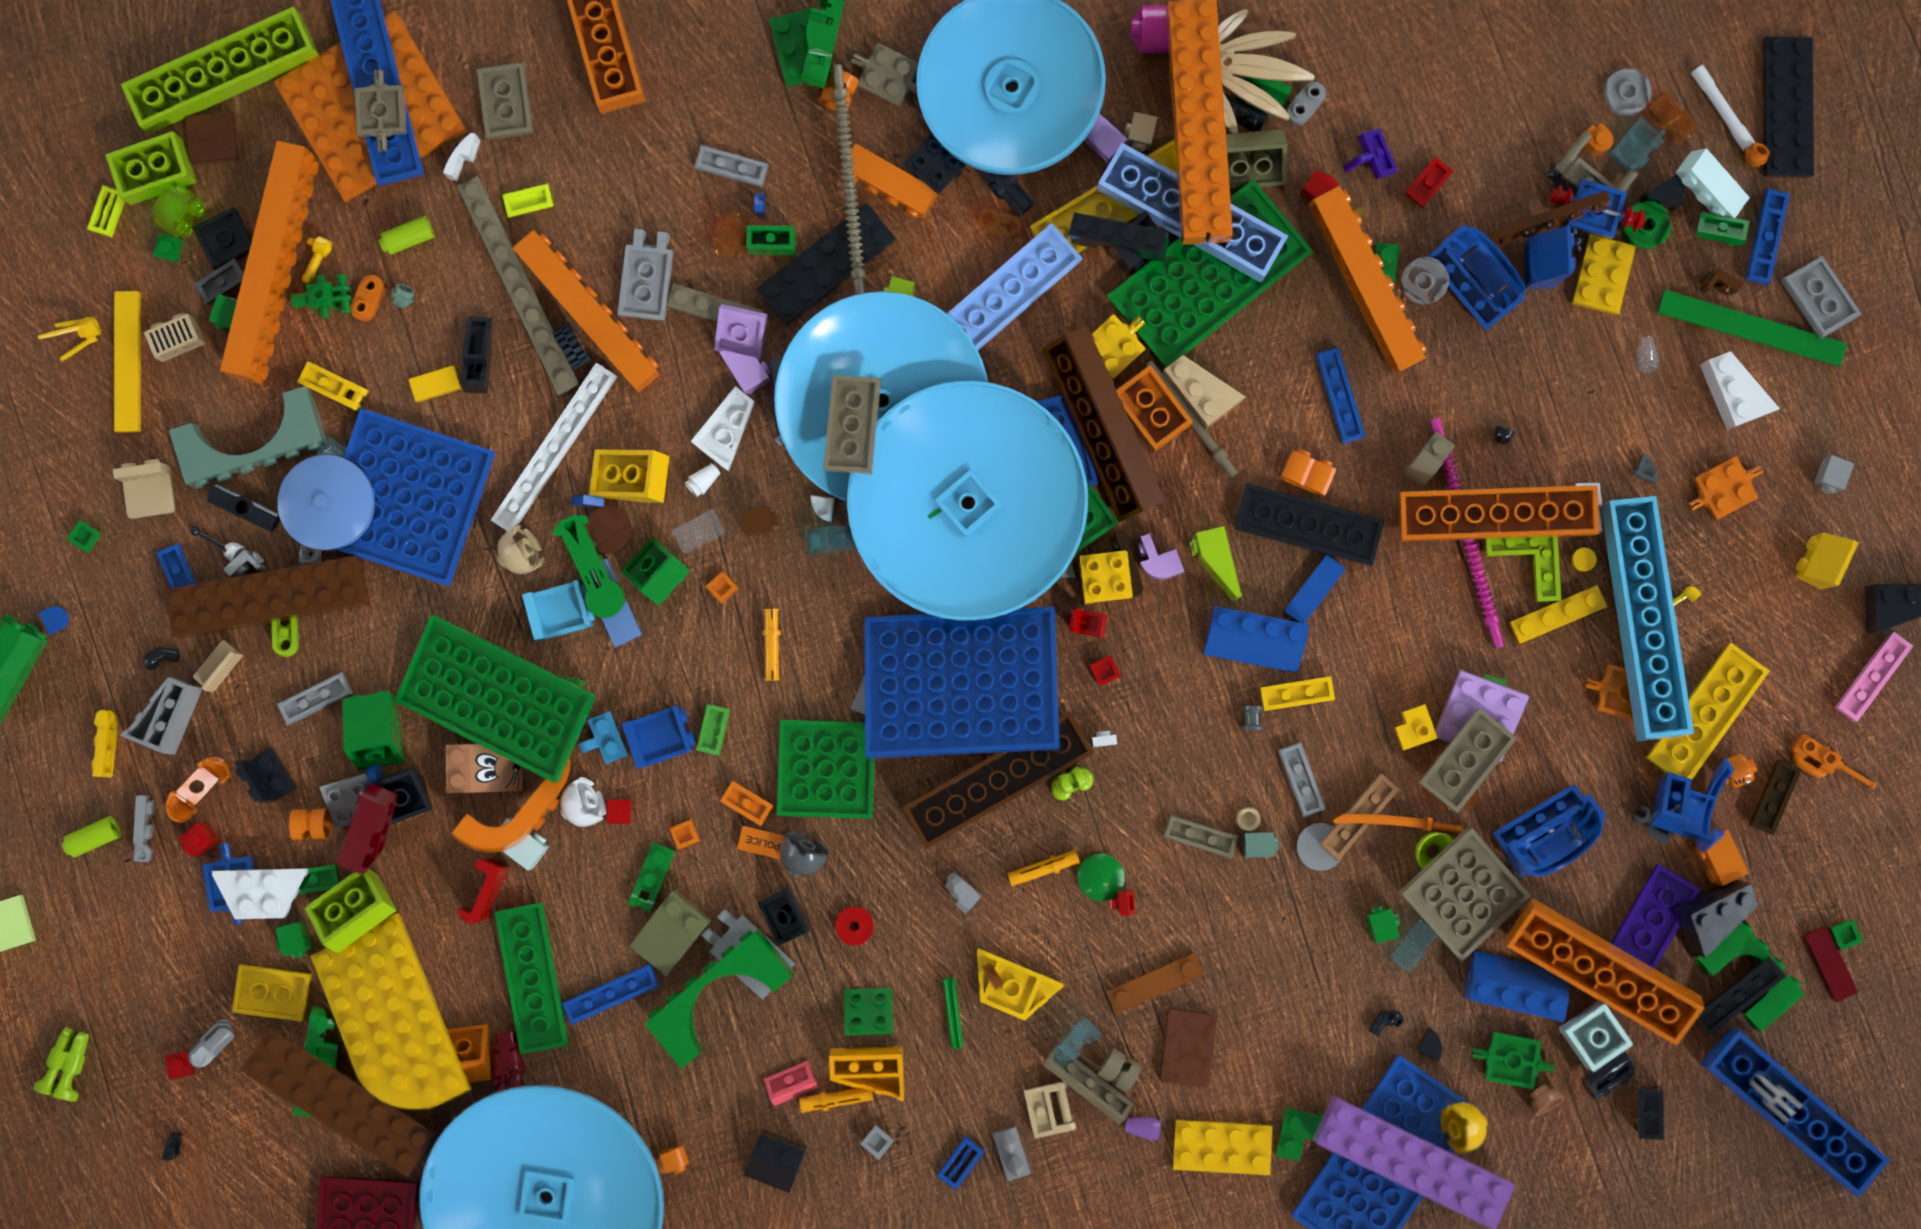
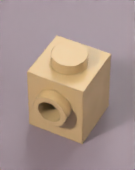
(1140, 131)

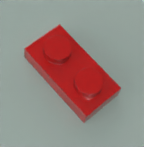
(1428, 182)

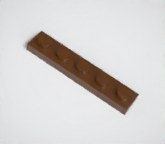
(1551, 218)

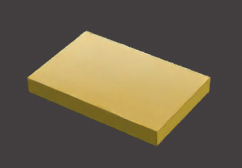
(272, 992)

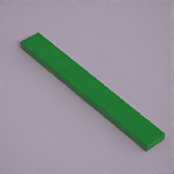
(1751, 328)

